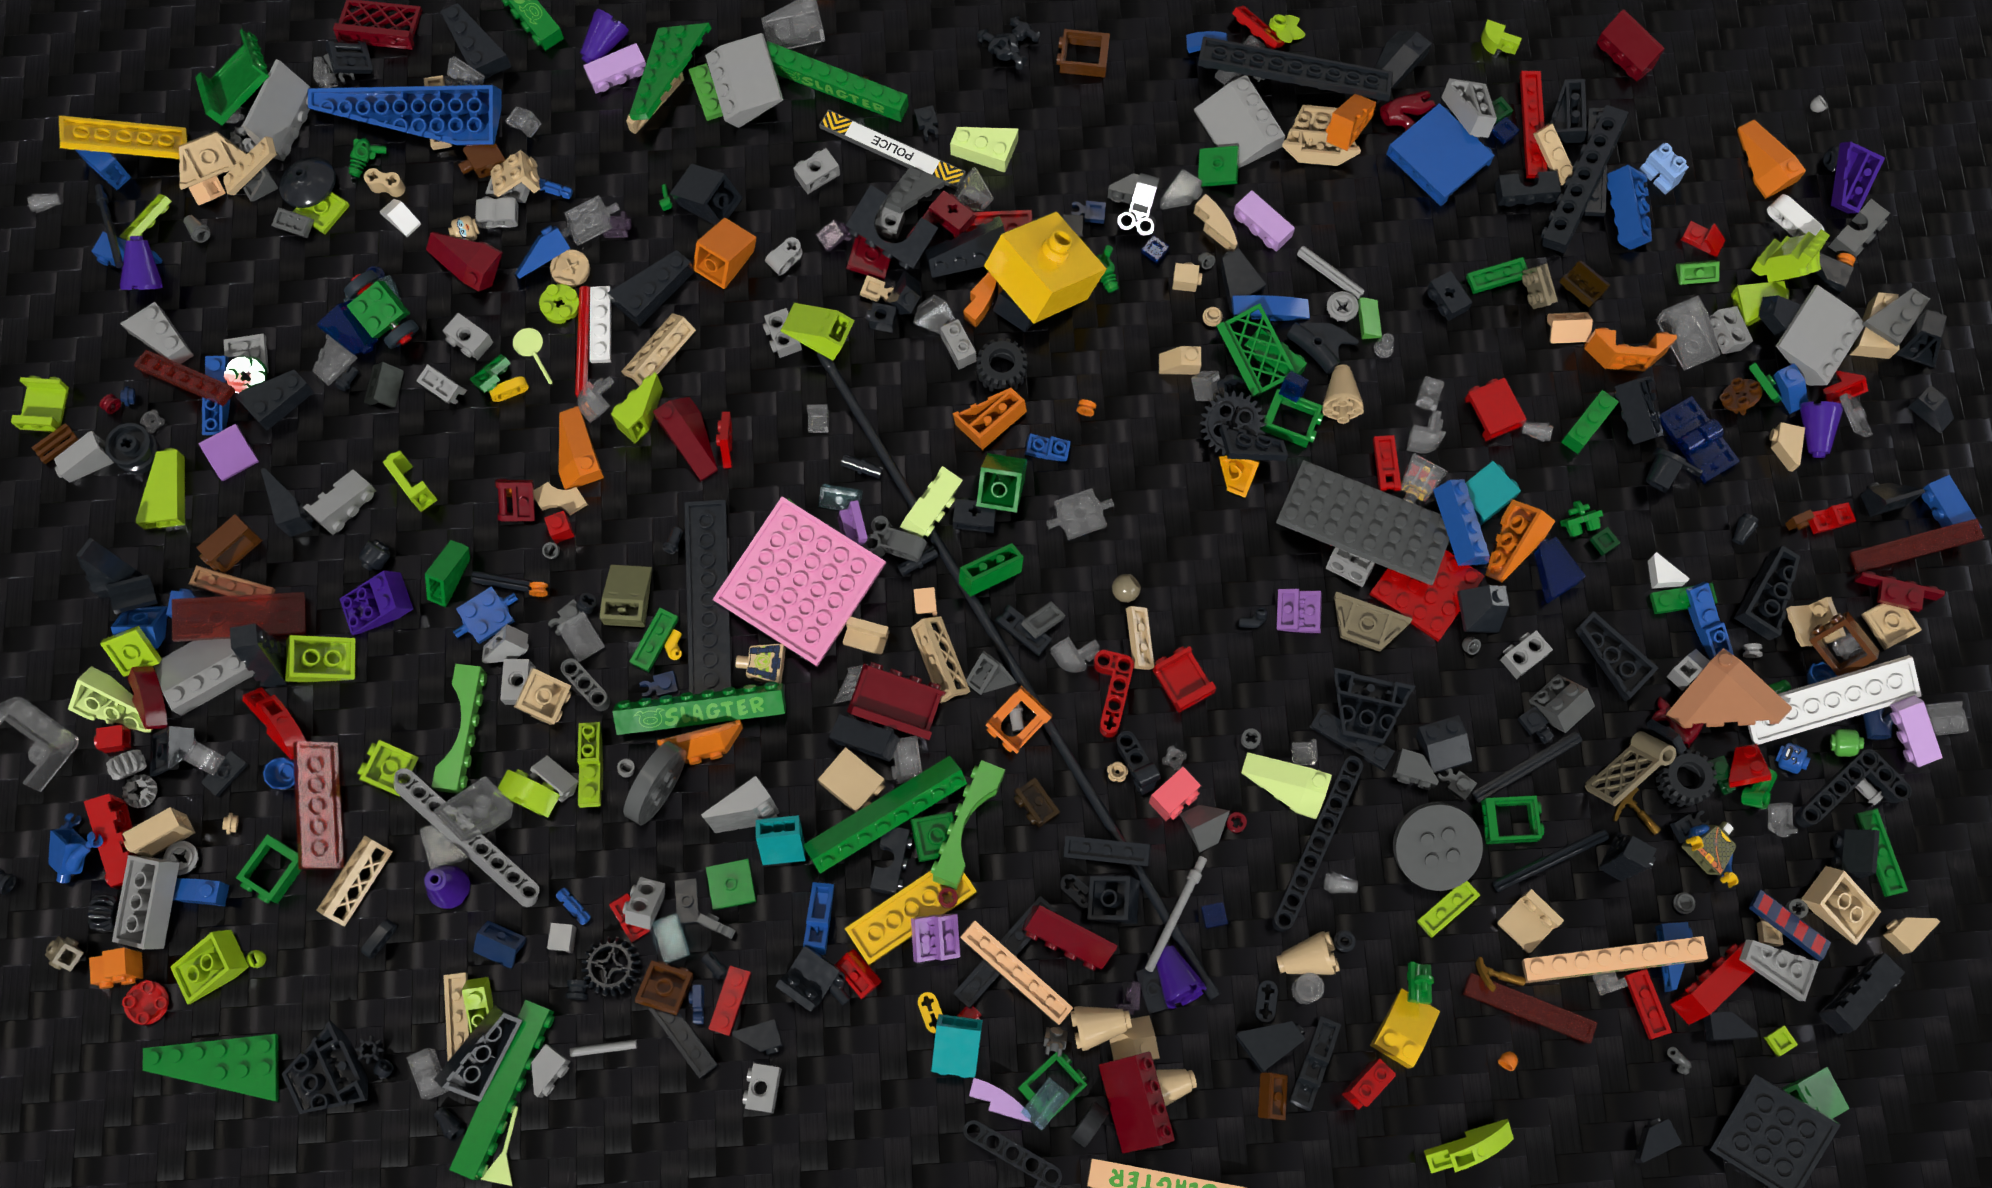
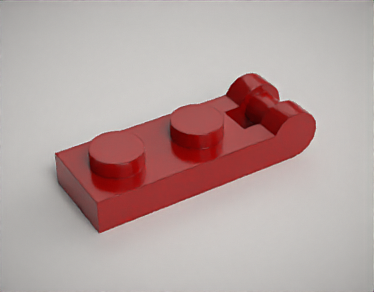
(1386, 463)

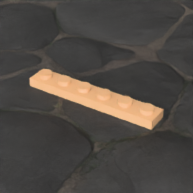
(1016, 972)

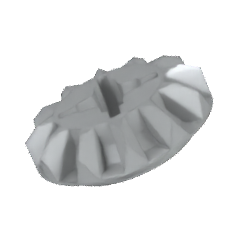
(246, 145)
(1342, 298)
(147, 795)
(182, 848)

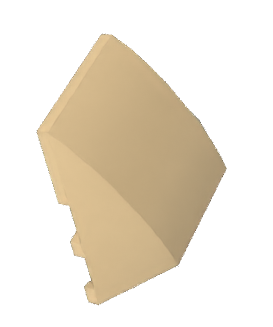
(1308, 138)

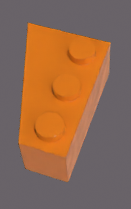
(1349, 121)
(990, 418)

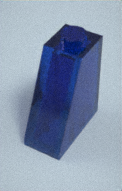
(347, 330)
(1556, 569)

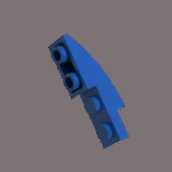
(215, 415)
(1706, 620)

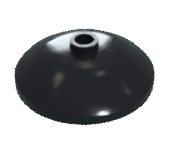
(307, 182)

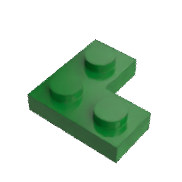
(487, 377)

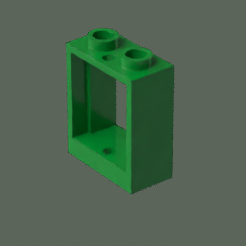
(1302, 405)
(1490, 821)
(285, 880)
(1065, 1062)

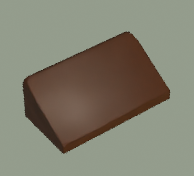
(1272, 1096)

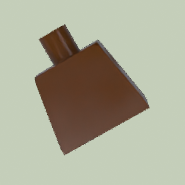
(481, 159)

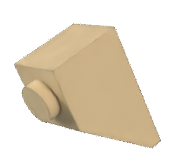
(1180, 361)
(1788, 444)
(1909, 932)

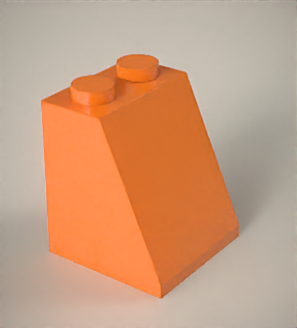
(723, 252)

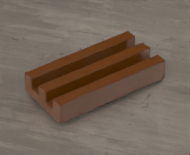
(54, 440)

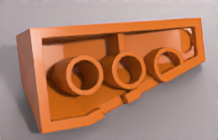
(1770, 160)
(576, 452)
(1520, 534)

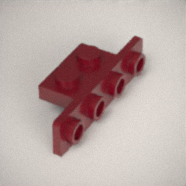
(1899, 593)

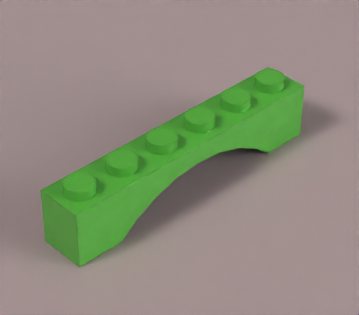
(451, 771)
(984, 786)

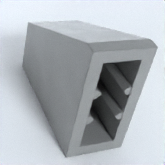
(82, 458)

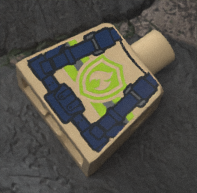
(763, 663)

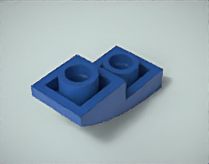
(1194, 40)
(1047, 448)

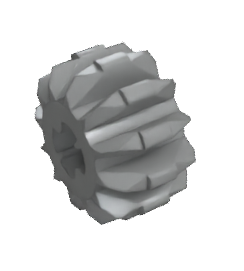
(126, 764)

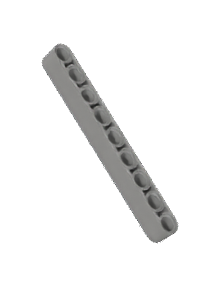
(468, 847)

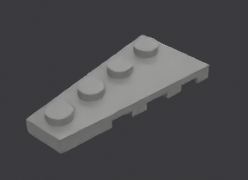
(1782, 968)

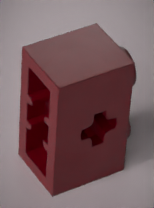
(960, 218)

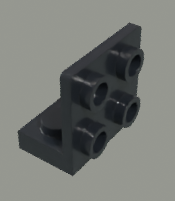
(808, 978)

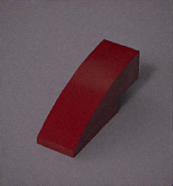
(148, 697)

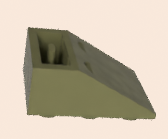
(626, 596)

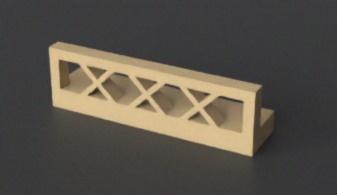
(660, 348)
(936, 658)
(348, 876)

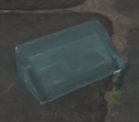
(838, 497)
(670, 939)
(1045, 1104)

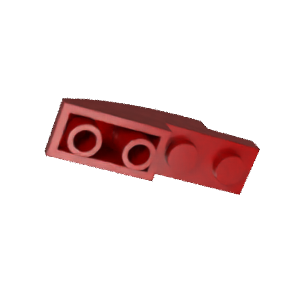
(277, 719)

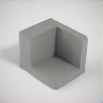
(562, 937)

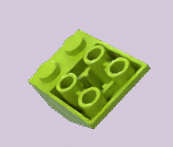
(818, 328)
(636, 412)

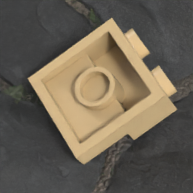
(543, 697)

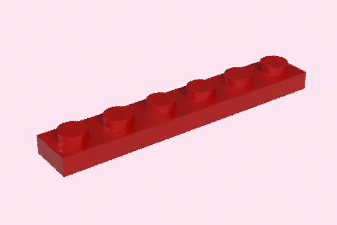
(1532, 121)

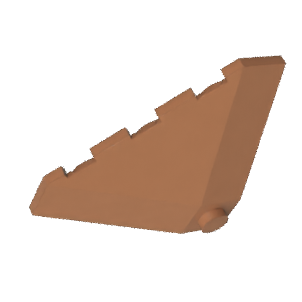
(1728, 693)

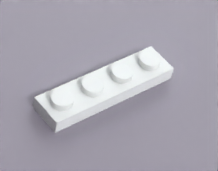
(600, 325)

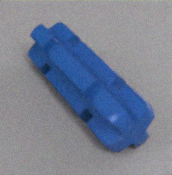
(555, 189)
(573, 906)

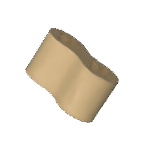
(384, 182)

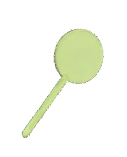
(529, 343)

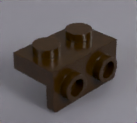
(1584, 283)
(1036, 802)

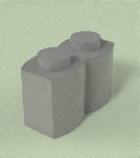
(497, 212)

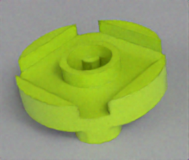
(555, 293)

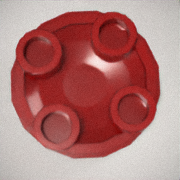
(146, 1002)

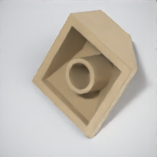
(1135, 1040)

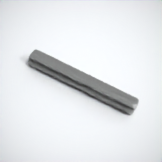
(1330, 272)

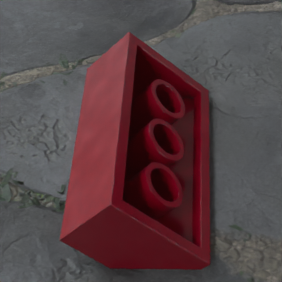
(1069, 937)

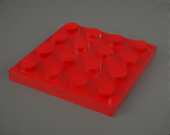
(1428, 605)

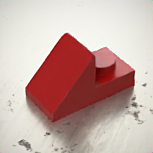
(1705, 239)
(1847, 383)

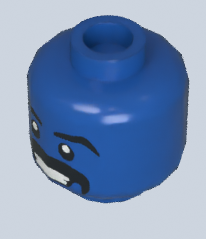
(1792, 758)

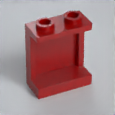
(1496, 408)
(1183, 679)
(1369, 1084)

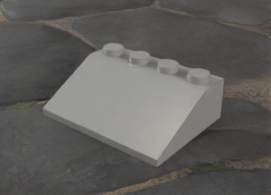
(744, 79)
(279, 109)
(1241, 119)
(1820, 336)
(199, 673)
(741, 808)

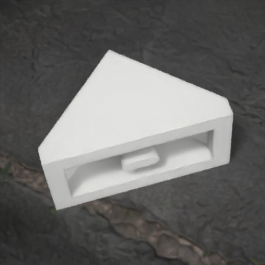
(400, 217)
(1664, 573)

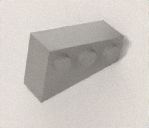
(158, 332)

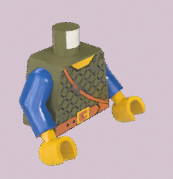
(1713, 850)

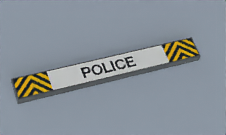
(891, 148)

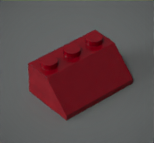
(1630, 45)

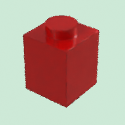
(559, 527)
(113, 739)

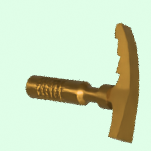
(1640, 813)
(1486, 973)

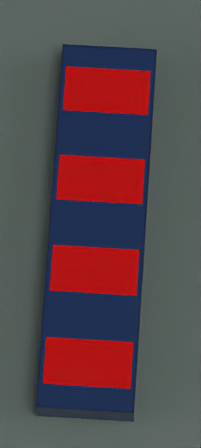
(1789, 925)

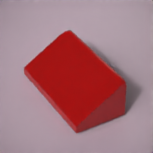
(858, 973)

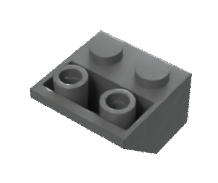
(1563, 702)

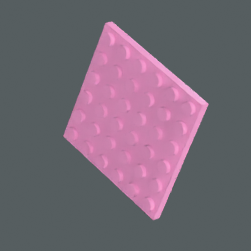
(799, 581)

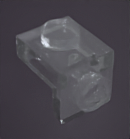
(1429, 393)
(1781, 819)

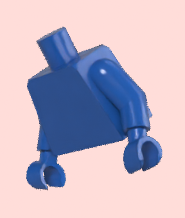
(69, 849)

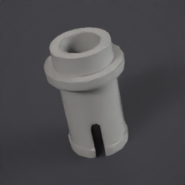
(1017, 719)
(1869, 792)

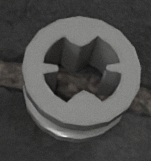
(1752, 650)

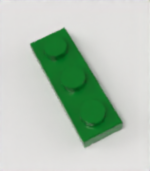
(1496, 275)
(1673, 600)
(654, 639)

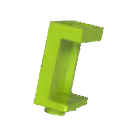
(420, 493)

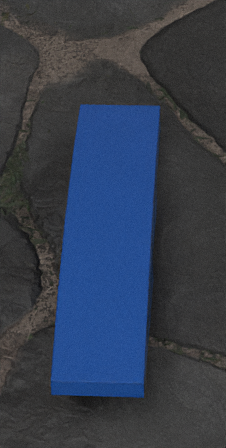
(1276, 307)

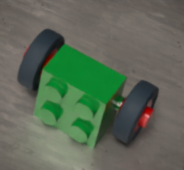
(379, 309)

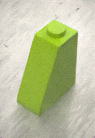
(1749, 298)

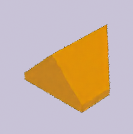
(1238, 474)

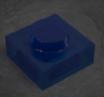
(1505, 130)
(1155, 249)
(1214, 915)

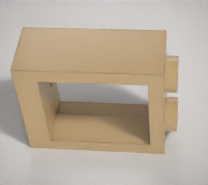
(158, 833)

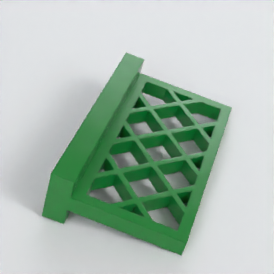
(1240, 357)

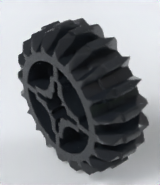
(609, 976)

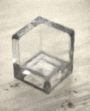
(1205, 385)
(818, 418)
(1304, 752)

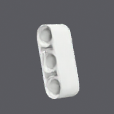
(1793, 217)

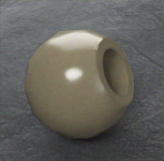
(1126, 588)

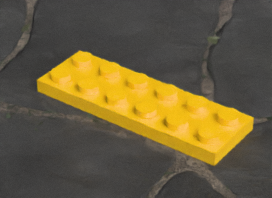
(120, 137)
(891, 921)

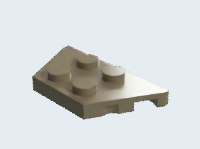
(1367, 623)

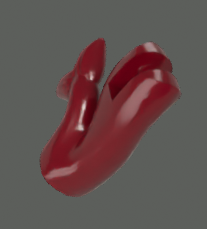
(1412, 104)
(1687, 734)

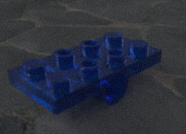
(1699, 438)

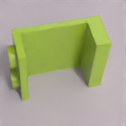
(42, 404)

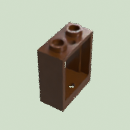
(1086, 39)
(228, 544)
(1868, 655)

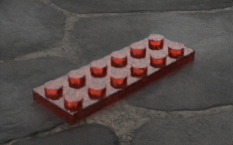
(214, 616)
(318, 805)

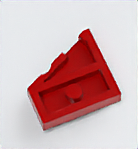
(724, 439)
(1748, 767)

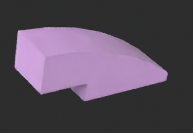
(999, 1100)

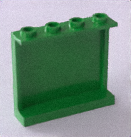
(233, 81)

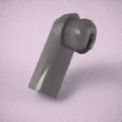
(1683, 1063)

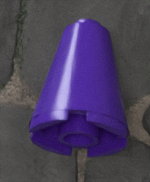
(602, 36)
(139, 266)
(1820, 426)
(447, 886)
(1178, 979)

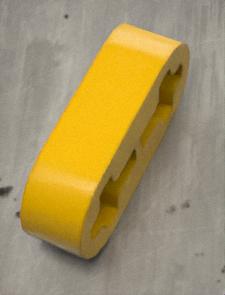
(509, 389)
(924, 1010)

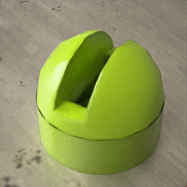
(259, 956)

